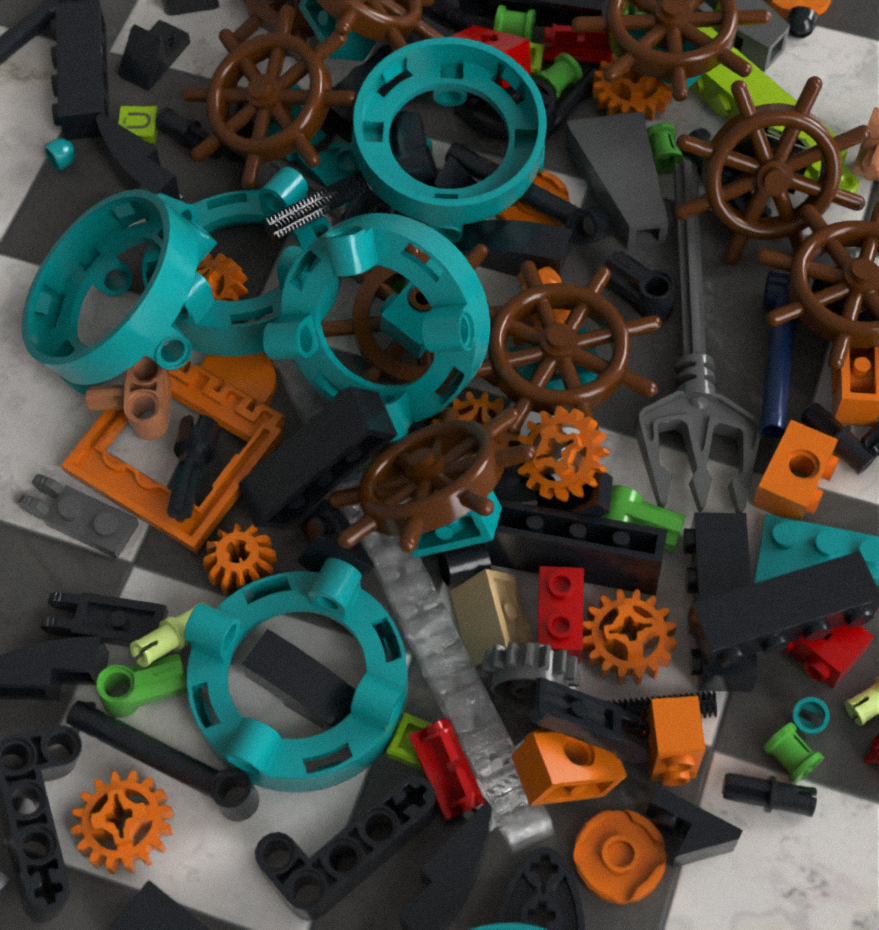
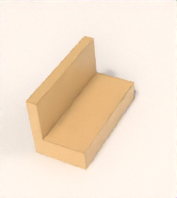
(490, 613)

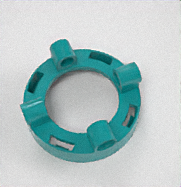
(451, 70)
(84, 259)
(209, 321)
(453, 328)
(256, 747)

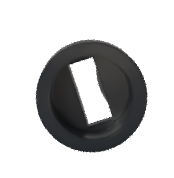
(801, 21)

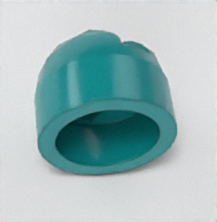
(60, 153)
(815, 708)

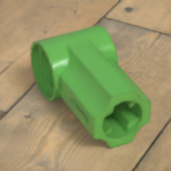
(629, 507)
(147, 685)

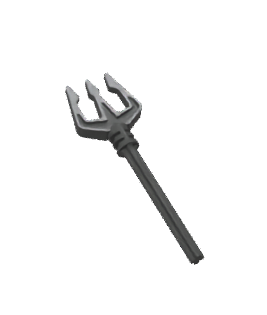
(695, 406)

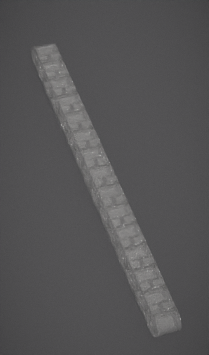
(439, 654)

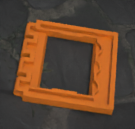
(150, 499)

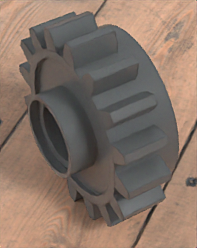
(515, 668)

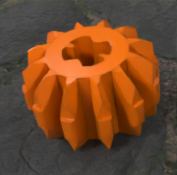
(234, 547)

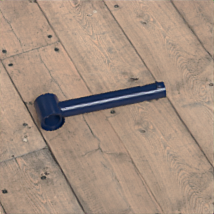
(778, 360)

